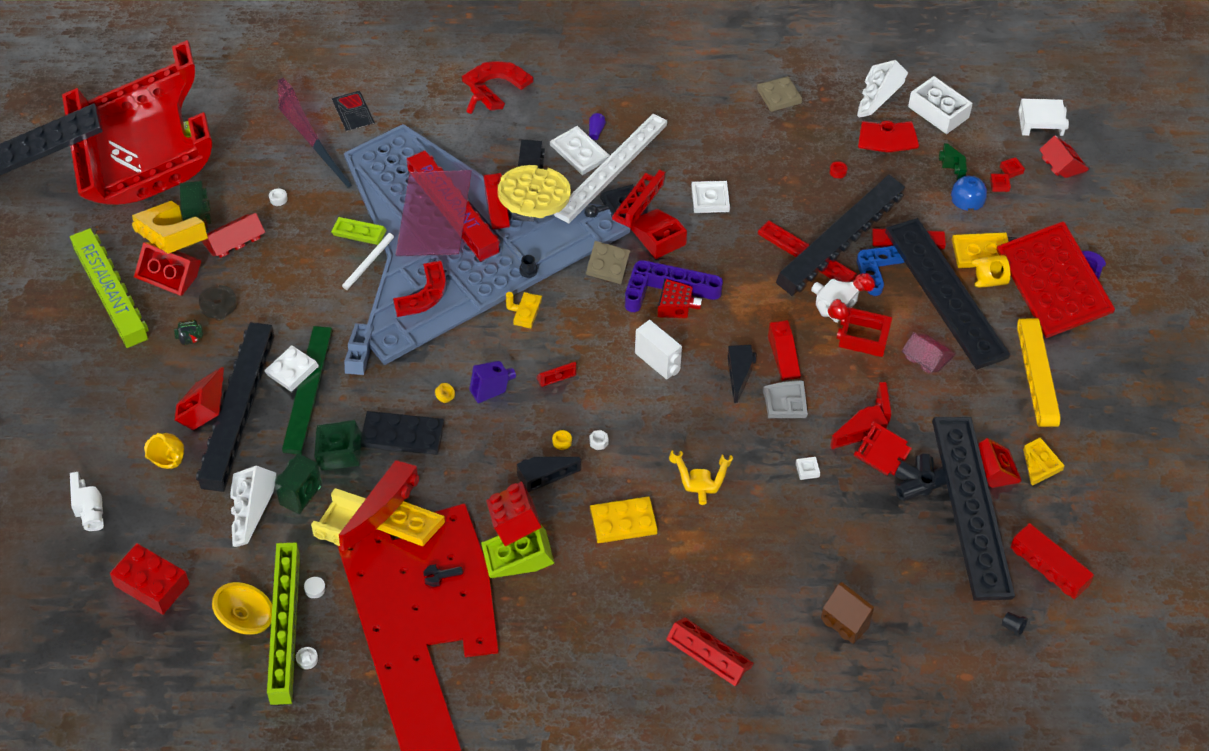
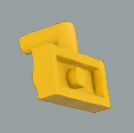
(526, 310)

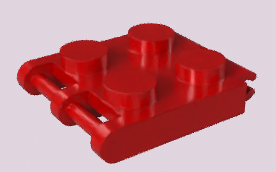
(883, 450)

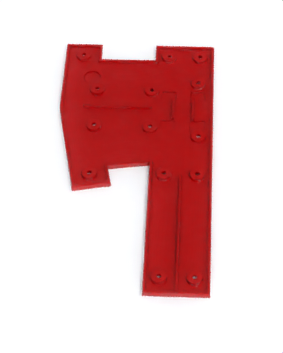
(387, 603)

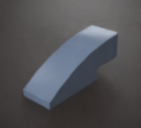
(358, 350)

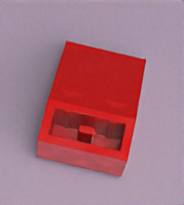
(660, 232)
(201, 401)

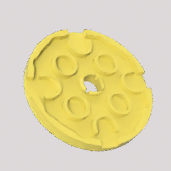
(516, 192)

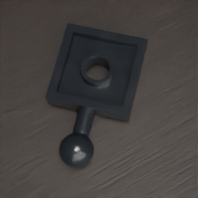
(611, 201)

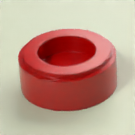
(838, 169)

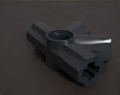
(918, 479)

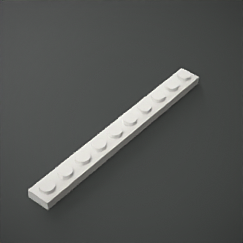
(611, 167)

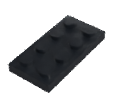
(402, 432)

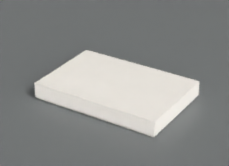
(579, 150)

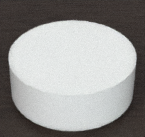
(278, 197)
(314, 587)

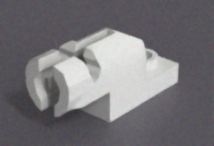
(86, 503)

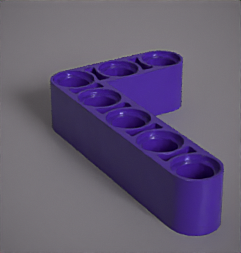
(653, 275)

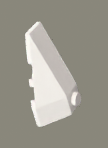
(881, 83)
(251, 494)

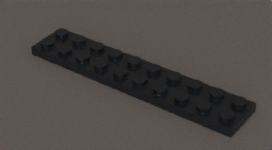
(947, 294)
(973, 509)

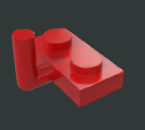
(487, 96)

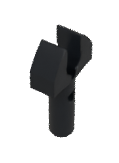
(439, 574)

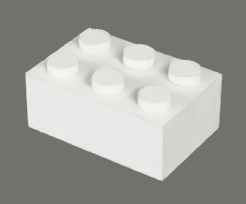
(940, 105)

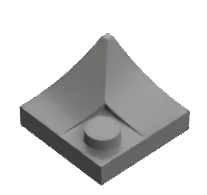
(786, 400)

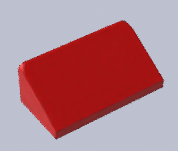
(557, 374)

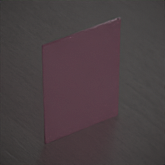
(434, 213)

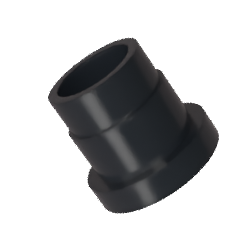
(528, 266)
(1015, 623)

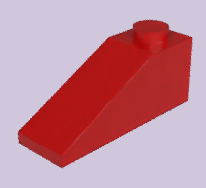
(497, 211)
(784, 350)
(858, 427)

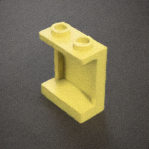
(337, 516)

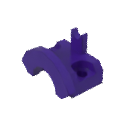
(1095, 261)

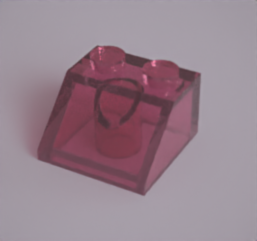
(927, 352)

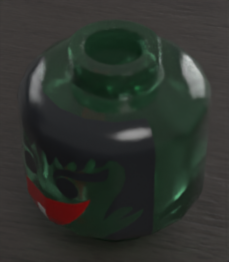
(188, 332)

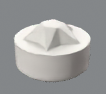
(306, 658)

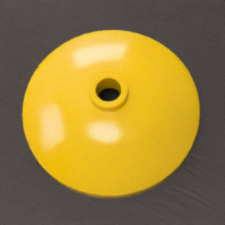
(242, 608)

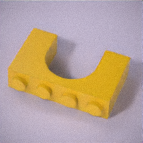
(166, 228)

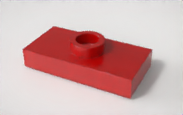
(883, 400)

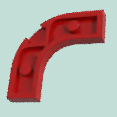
(498, 69)
(428, 296)

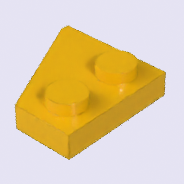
(1041, 461)

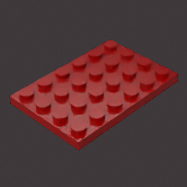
(1055, 279)

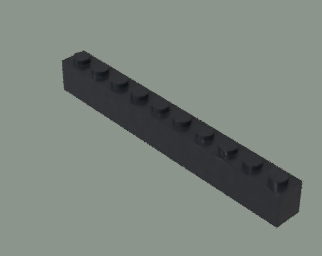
(840, 235)
(235, 408)

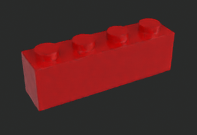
(1052, 561)

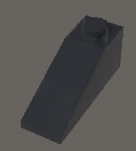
(740, 366)
(545, 470)

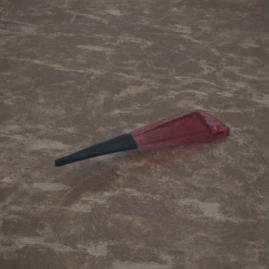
(294, 113)

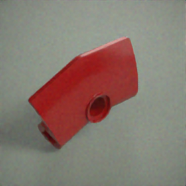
(888, 136)

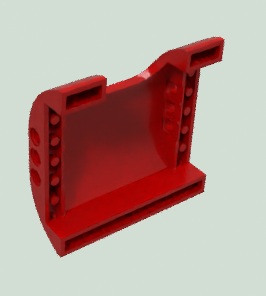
(147, 122)

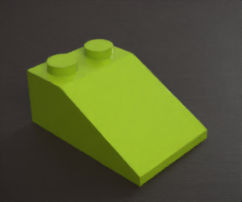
(519, 557)

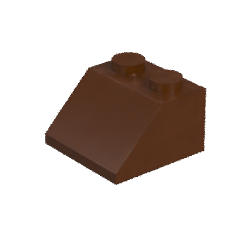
(847, 613)

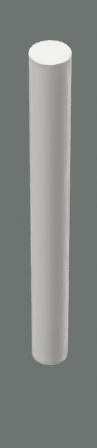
(365, 264)

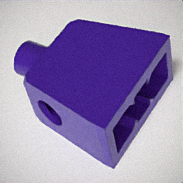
(490, 380)

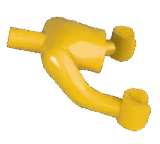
(700, 479)

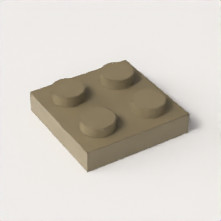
(779, 93)
(607, 262)

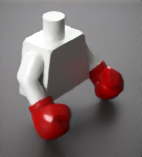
(837, 296)

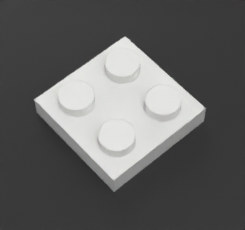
(710, 196)
(291, 368)

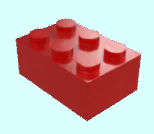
(513, 513)
(149, 578)

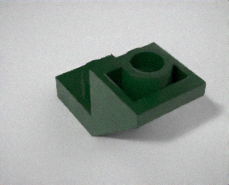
(953, 159)

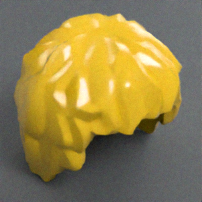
(164, 450)

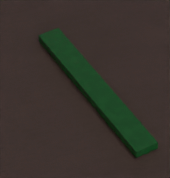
(307, 393)

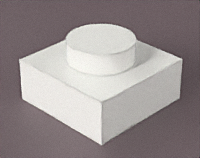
(807, 468)

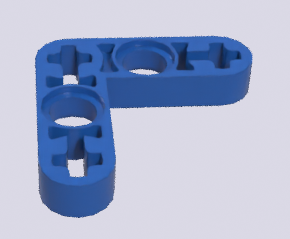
(872, 263)

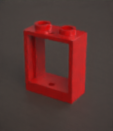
(868, 320)

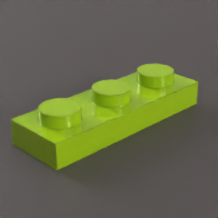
(358, 230)

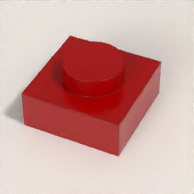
(1012, 167)
(1000, 182)

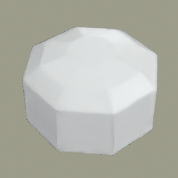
(598, 440)

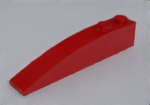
(380, 503)

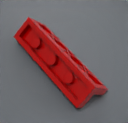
(641, 202)
(709, 651)

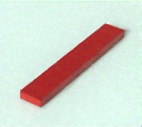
(796, 246)

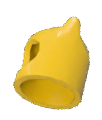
(990, 271)

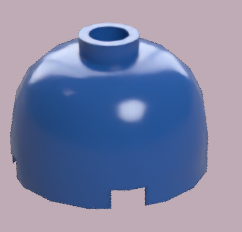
(969, 193)

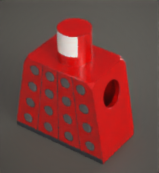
(676, 300)

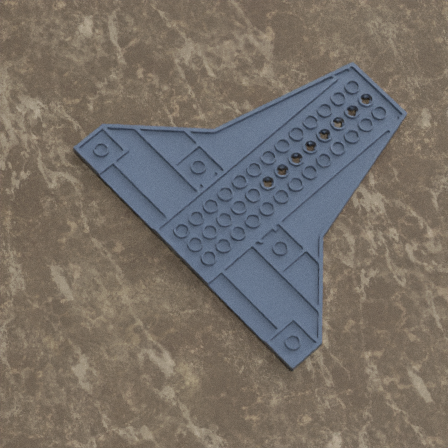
(470, 283)

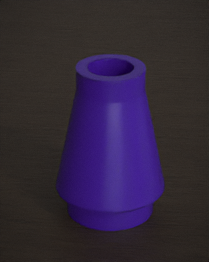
(596, 125)

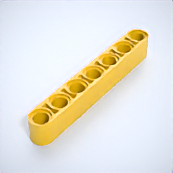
(1038, 373)

